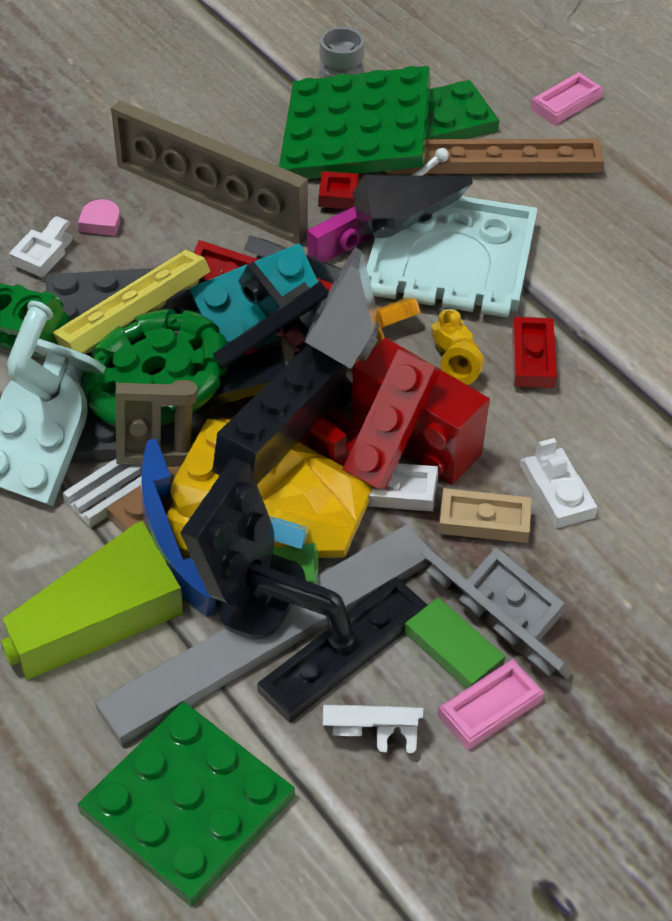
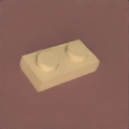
(485, 515)

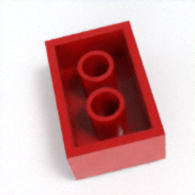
(449, 426)

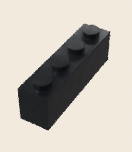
(281, 413)

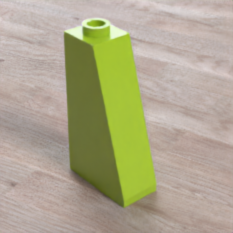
(94, 605)

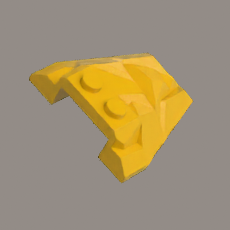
(298, 489)

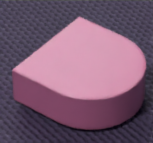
(100, 218)

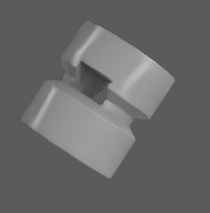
(341, 52)

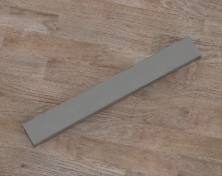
(230, 655)

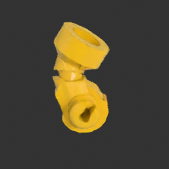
(461, 355)

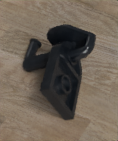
(234, 556)

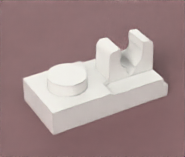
(558, 485)
(349, 720)

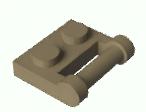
(140, 420)

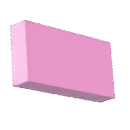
(566, 98)
(490, 704)

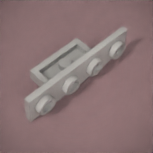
(512, 598)

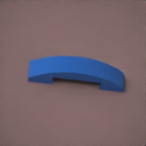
(154, 487)

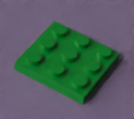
(186, 802)

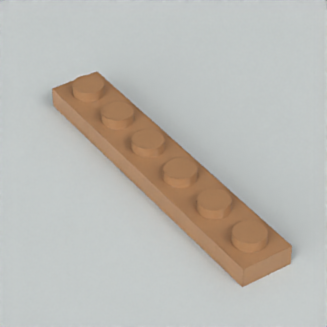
(513, 156)

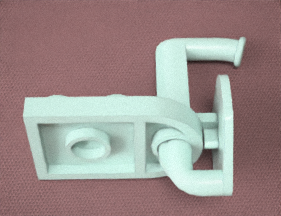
(41, 410)

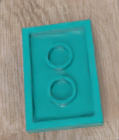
(227, 306)

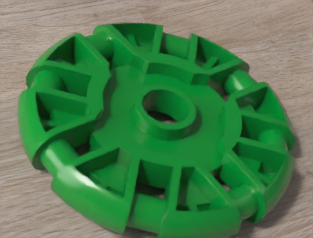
(178, 355)

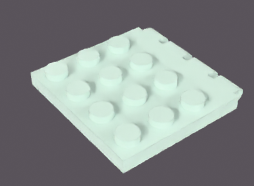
(459, 254)

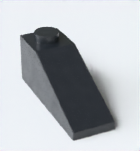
(397, 201)

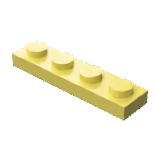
(137, 298)

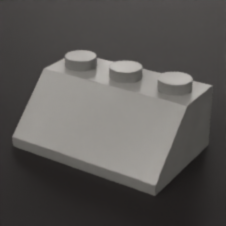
(346, 318)

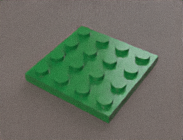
(357, 122)

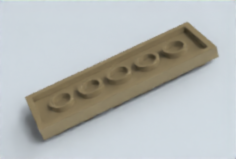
(211, 172)

